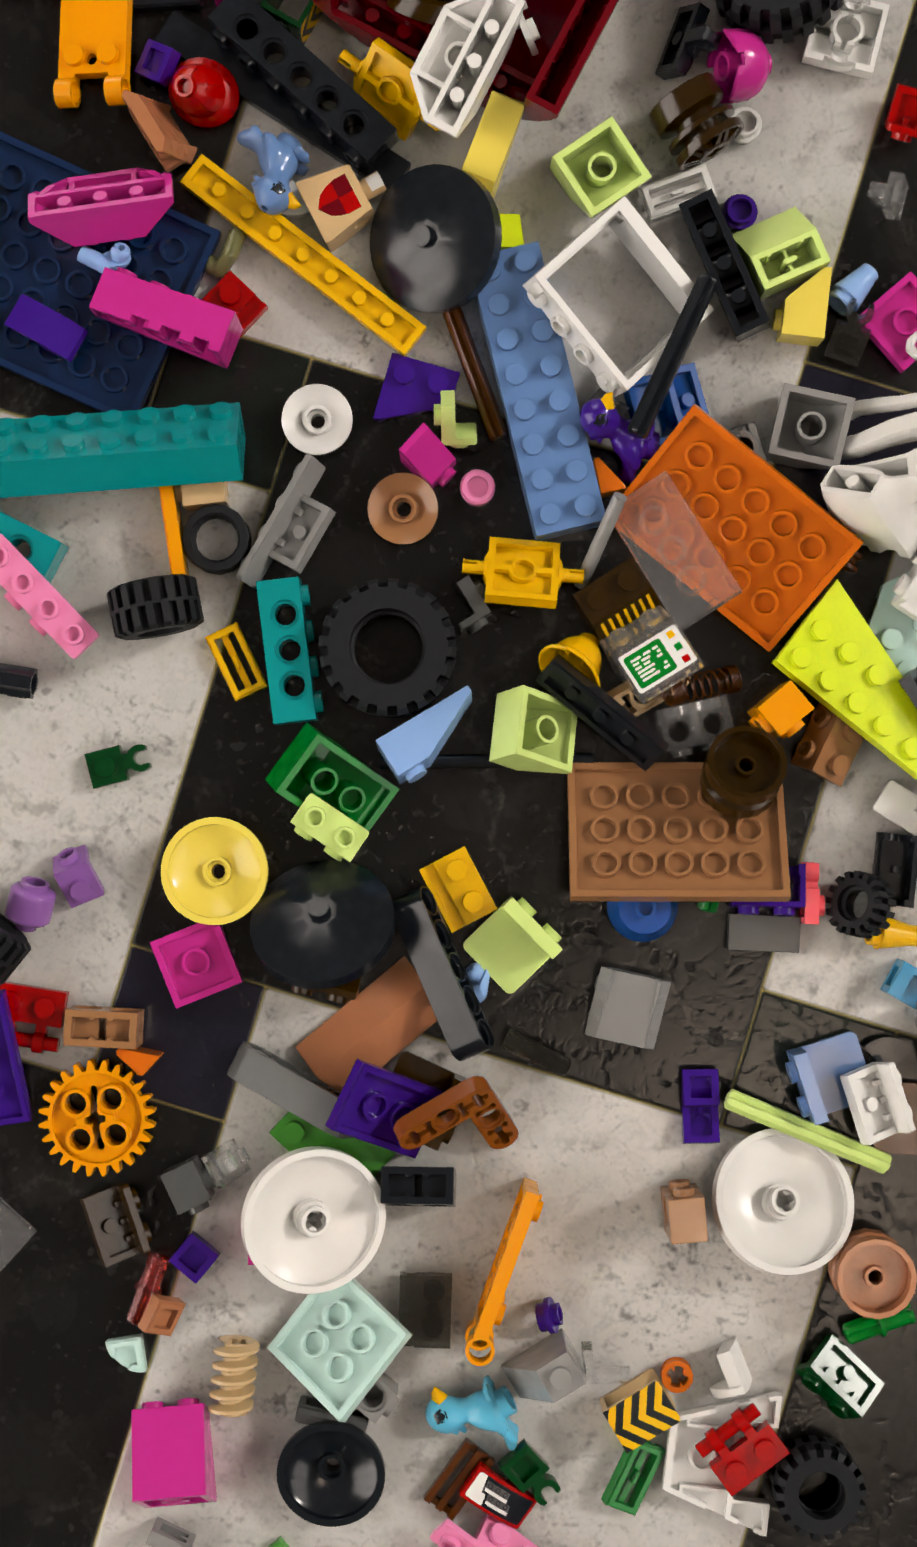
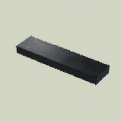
(602, 712)

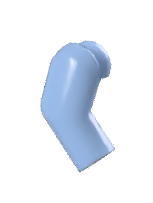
(116, 257)
(479, 980)

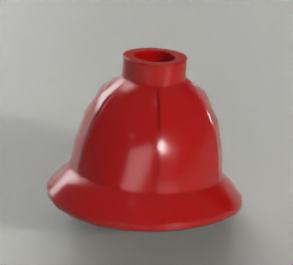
(203, 92)

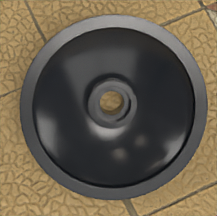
(329, 1492)

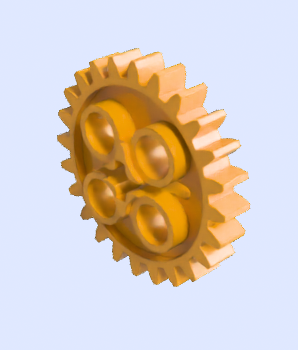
(65, 1119)

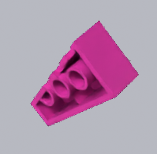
(167, 316)

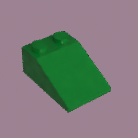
(332, 773)

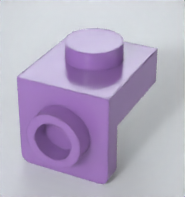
(77, 876)

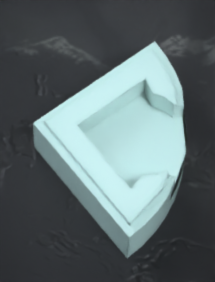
(128, 1352)

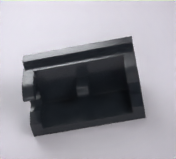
(897, 864)

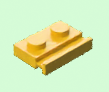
(458, 889)

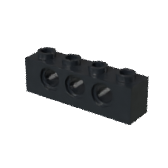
(725, 265)

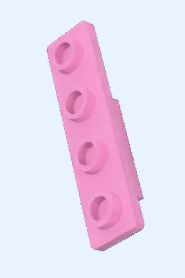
(46, 606)
(489, 1534)

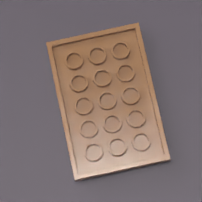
(663, 842)

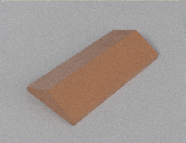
(371, 1027)

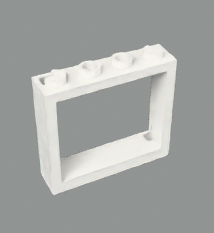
(654, 260)

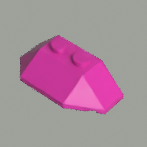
(102, 206)

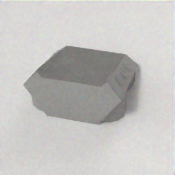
(627, 1007)

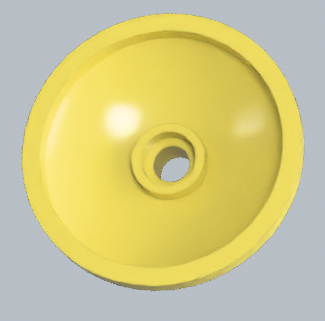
(190, 867)

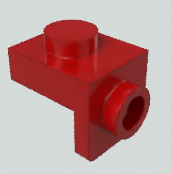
(903, 114)

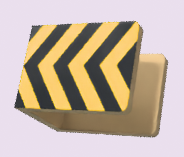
(639, 1410)

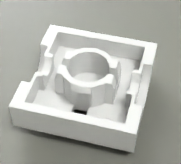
(842, 48)

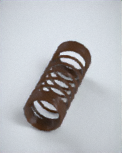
(723, 683)

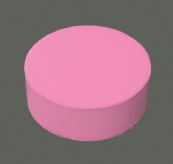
(477, 488)

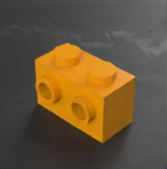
(781, 711)

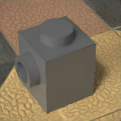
(189, 1185)

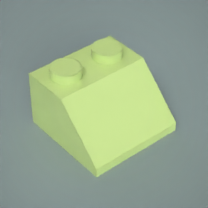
(599, 168)
(532, 732)

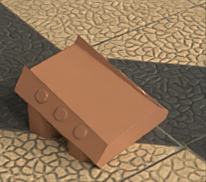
(160, 130)

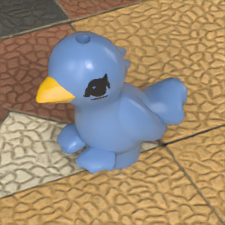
(279, 161)

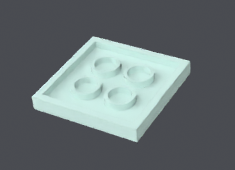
(339, 1345)

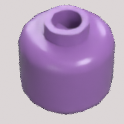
(30, 903)

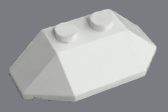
(463, 59)

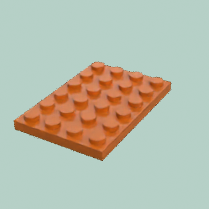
(760, 522)

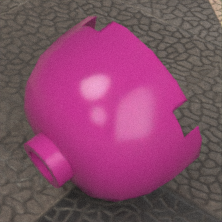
(740, 64)

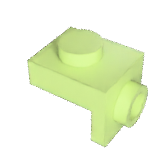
(452, 433)

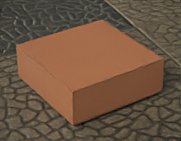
(161, 1315)

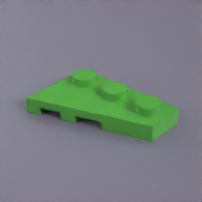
(297, 1133)

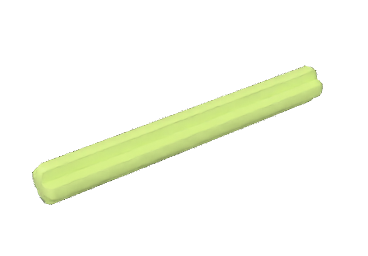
(807, 1131)

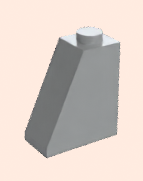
(546, 1369)

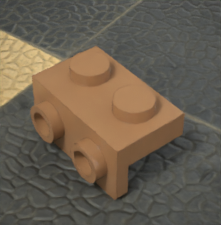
(827, 746)

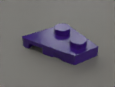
(412, 387)

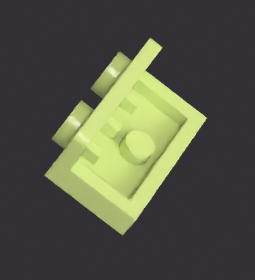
(330, 827)

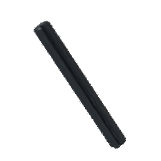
(672, 356)

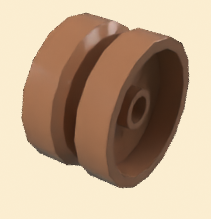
(892, 1278)

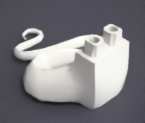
(881, 495)

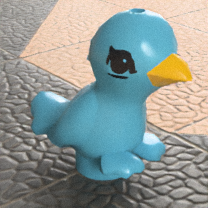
(484, 1409)

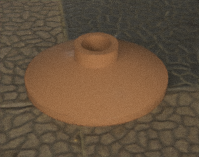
(387, 498)

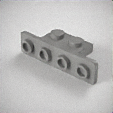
(292, 527)

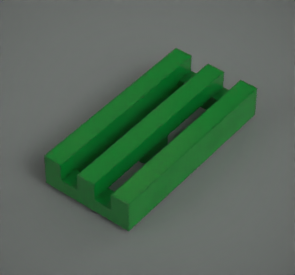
(627, 1474)

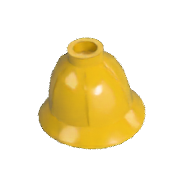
(579, 651)

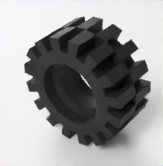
(843, 904)

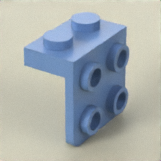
(817, 1074)

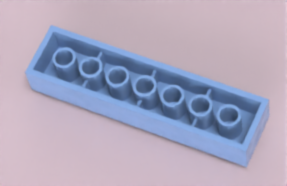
(538, 401)

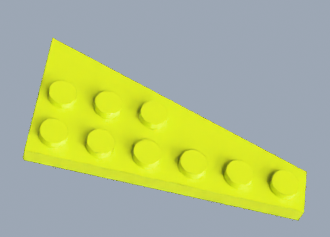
(852, 676)

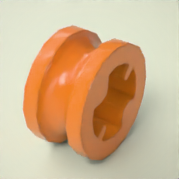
(683, 1385)

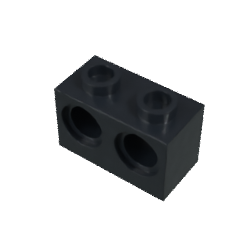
(418, 1186)

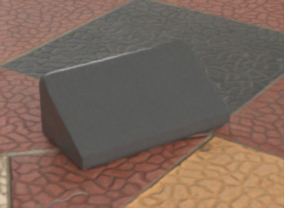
(312, 1411)

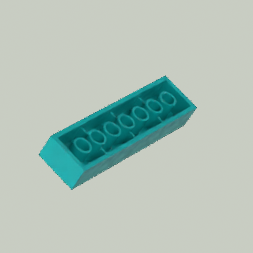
(121, 449)

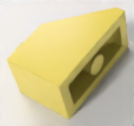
(804, 312)

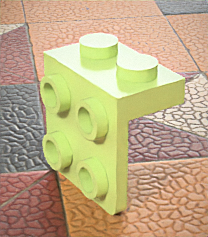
(512, 944)

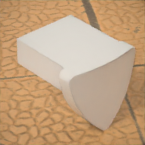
(735, 1371)

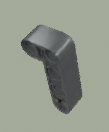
(285, 1085)

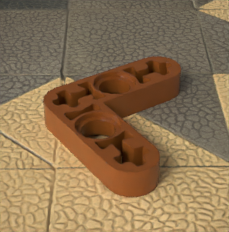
(475, 1099)

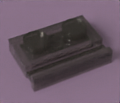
(426, 1308)

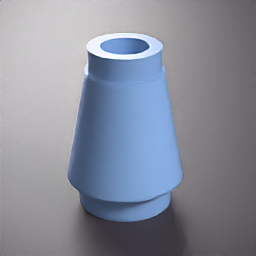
(854, 285)

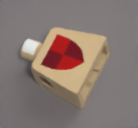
(340, 202)

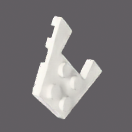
(690, 1475)

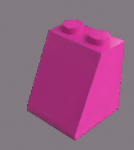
(172, 1454)

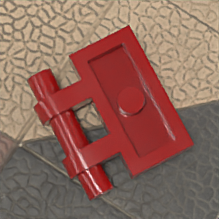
(39, 1007)
(746, 1458)

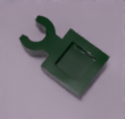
(112, 766)
(528, 1470)

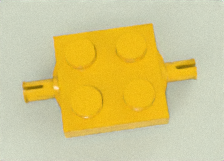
(386, 85)
(522, 572)

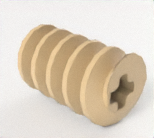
(236, 1376)

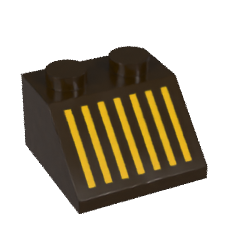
(615, 599)

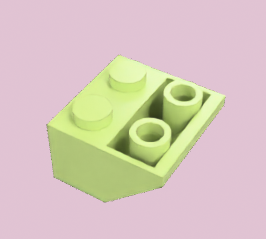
(781, 252)

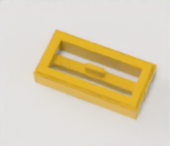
(249, 688)

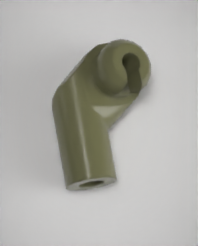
(228, 255)

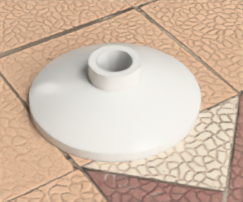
(312, 402)

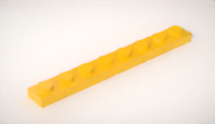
(304, 256)

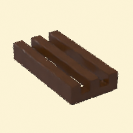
(442, 1503)

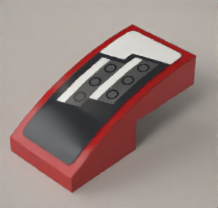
(497, 1496)

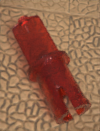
(148, 1285)

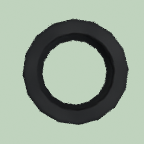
(192, 527)

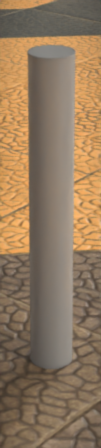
(601, 537)

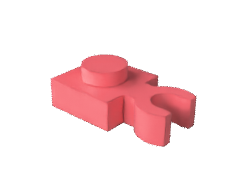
(814, 901)

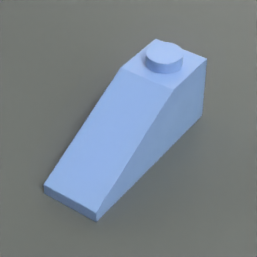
(418, 741)

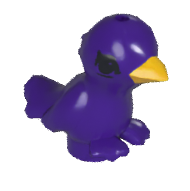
(603, 421)

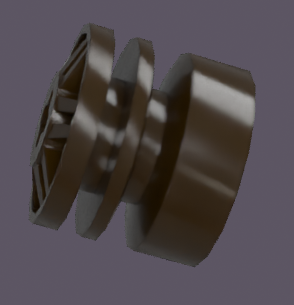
(695, 121)

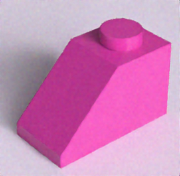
(428, 457)

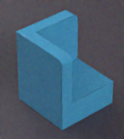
(902, 983)

